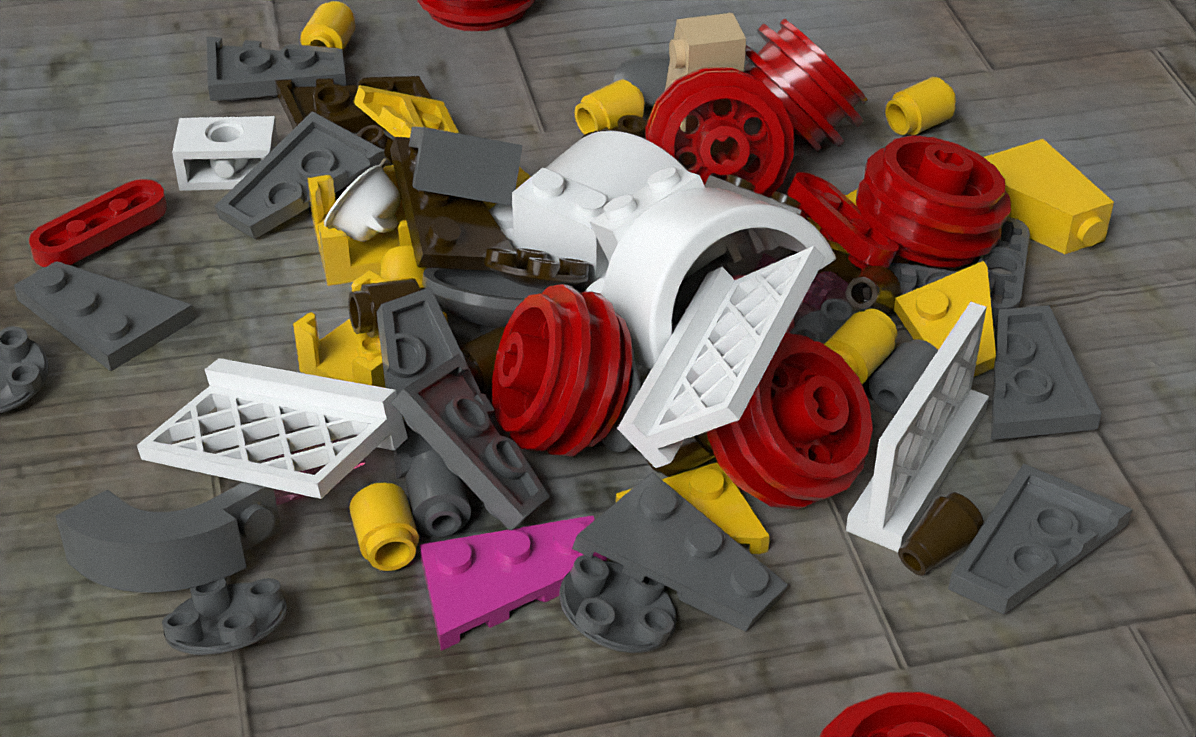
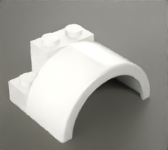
(558, 201)
(673, 232)

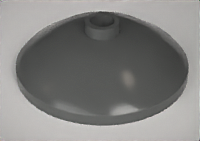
(477, 295)

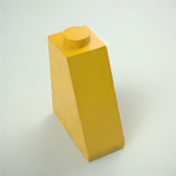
(1053, 197)

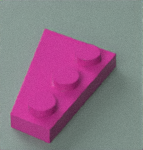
(495, 572)

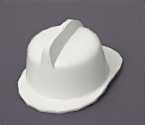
(366, 206)

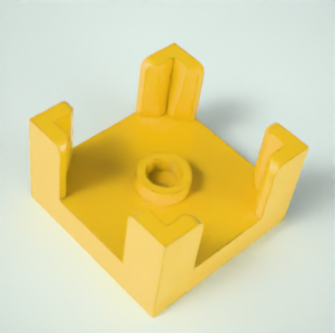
(341, 255)
(342, 351)

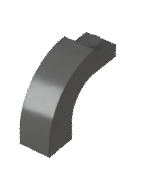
(166, 549)

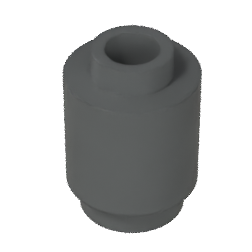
(900, 373)
(436, 496)

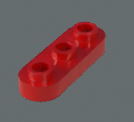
(842, 221)
(98, 223)

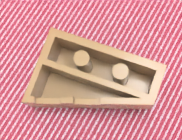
(701, 44)

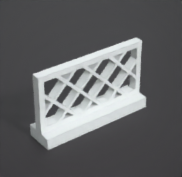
(717, 354)
(277, 403)
(923, 439)

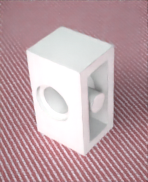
(220, 150)

